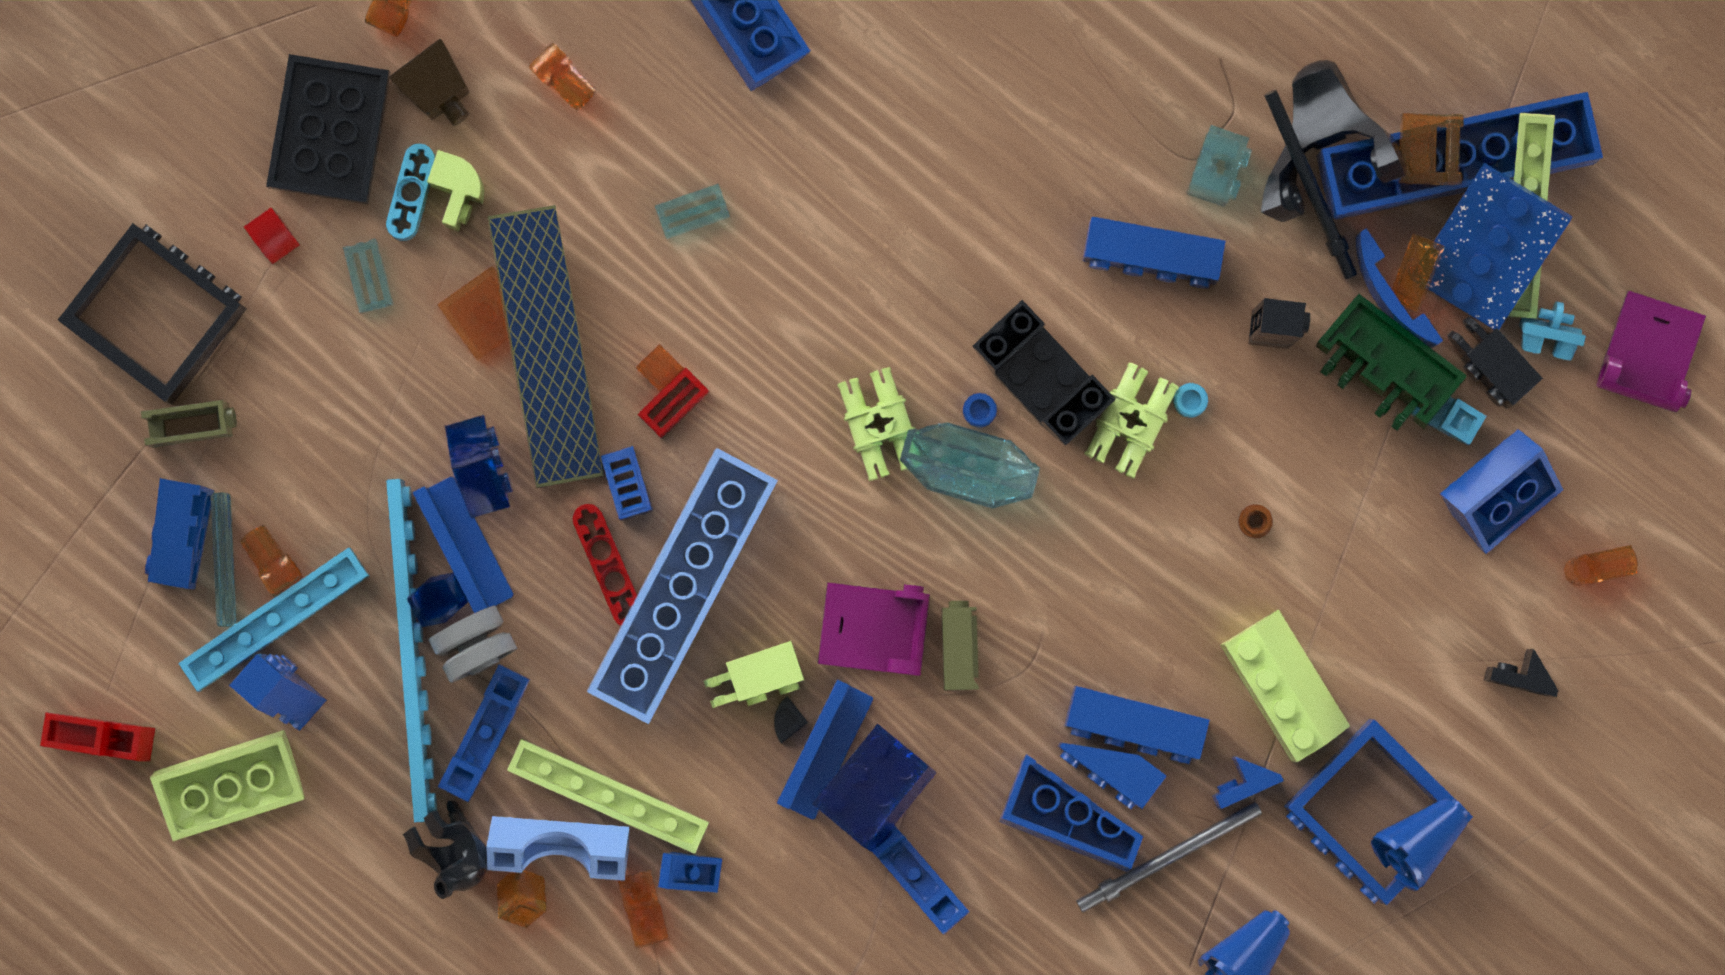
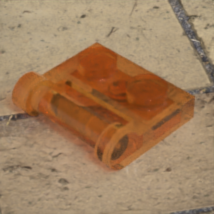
(1418, 148)

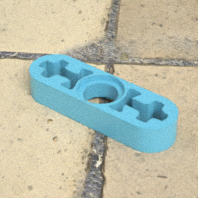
(397, 214)

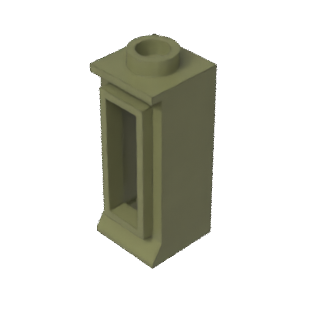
(225, 416)
(959, 646)

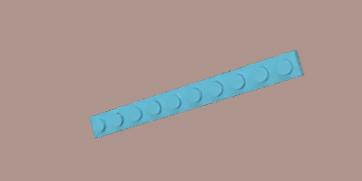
(412, 664)

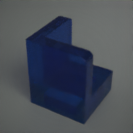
(437, 599)

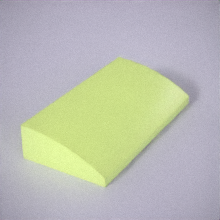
(228, 785)

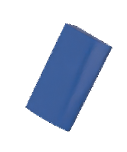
(754, 37)

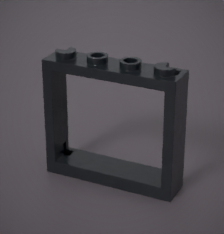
(202, 351)

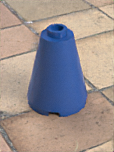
(1420, 841)
(1250, 948)

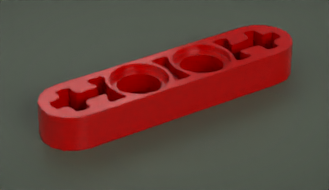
(604, 567)

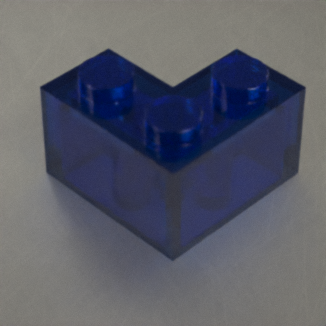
(478, 466)

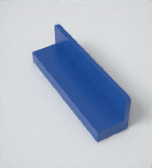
(463, 545)
(825, 748)

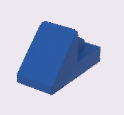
(1254, 780)
(690, 872)

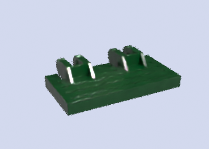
(1391, 359)

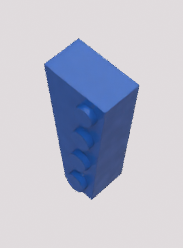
(1061, 815)

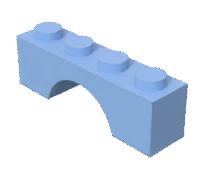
(519, 841)

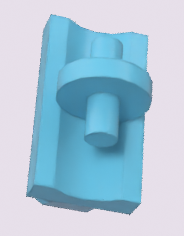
(1566, 337)

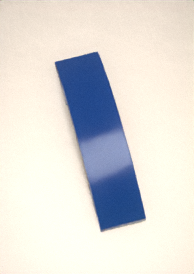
(1368, 255)
(484, 733)
(920, 880)

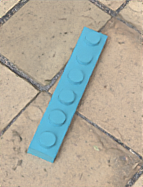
(273, 619)

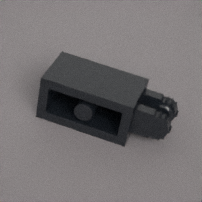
(1495, 364)

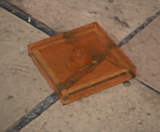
(477, 313)

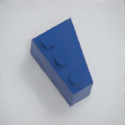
(178, 533)
(275, 687)

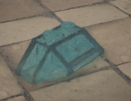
(969, 465)

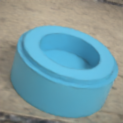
(1190, 400)

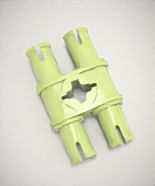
(1149, 415)
(861, 417)

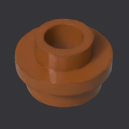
(1266, 521)

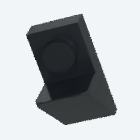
(1532, 678)

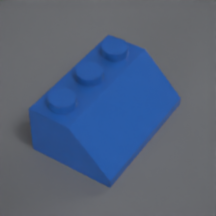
(1502, 490)

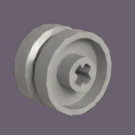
(471, 641)

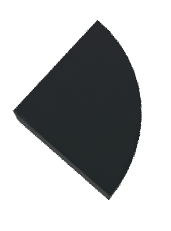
(788, 720)

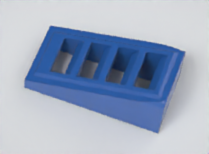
(633, 510)

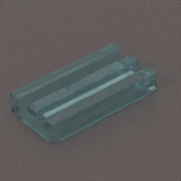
(719, 202)
(360, 249)

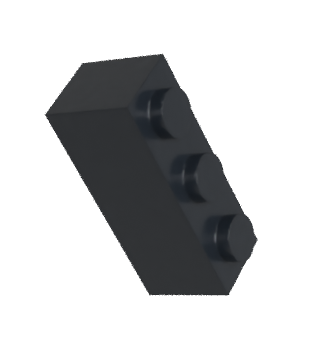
(1278, 323)

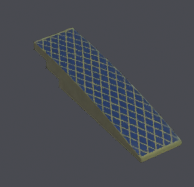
(545, 346)

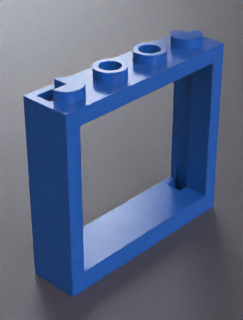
(1323, 840)

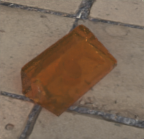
(1417, 271)

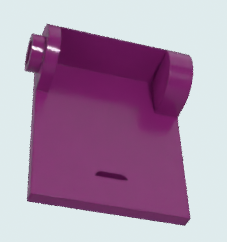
(1651, 357)
(879, 628)

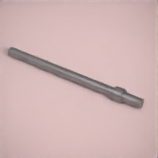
(1110, 888)

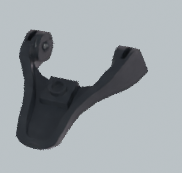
(1322, 116)

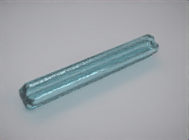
(223, 559)

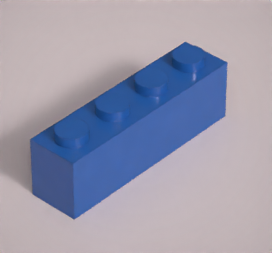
(1153, 251)
(1136, 723)

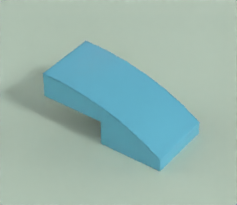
(1457, 420)

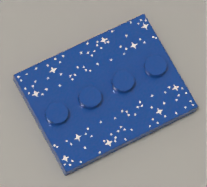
(1494, 246)

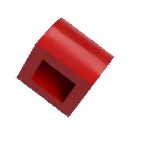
(271, 235)

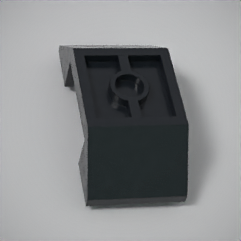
(1042, 374)

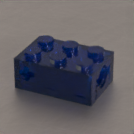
(874, 788)

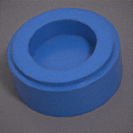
(979, 410)

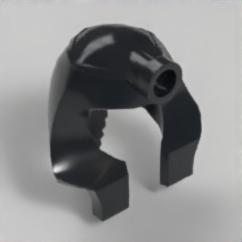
(457, 865)

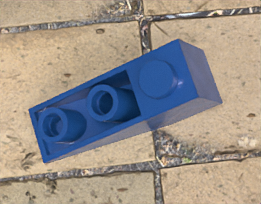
(1125, 772)

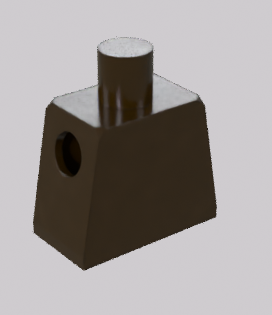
(433, 83)

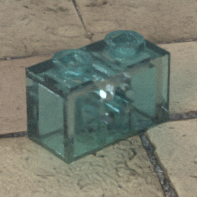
(1224, 146)

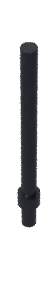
(1337, 243)

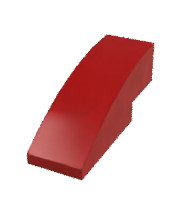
(97, 737)

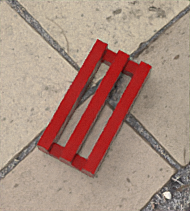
(653, 423)

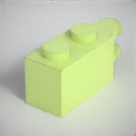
(759, 674)

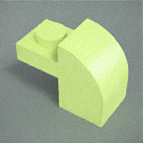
(462, 181)

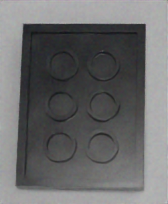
(328, 129)

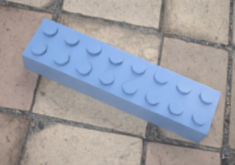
(682, 586)

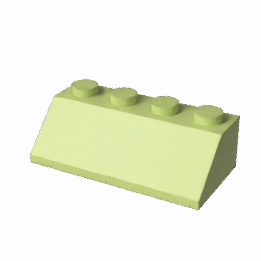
(1285, 686)

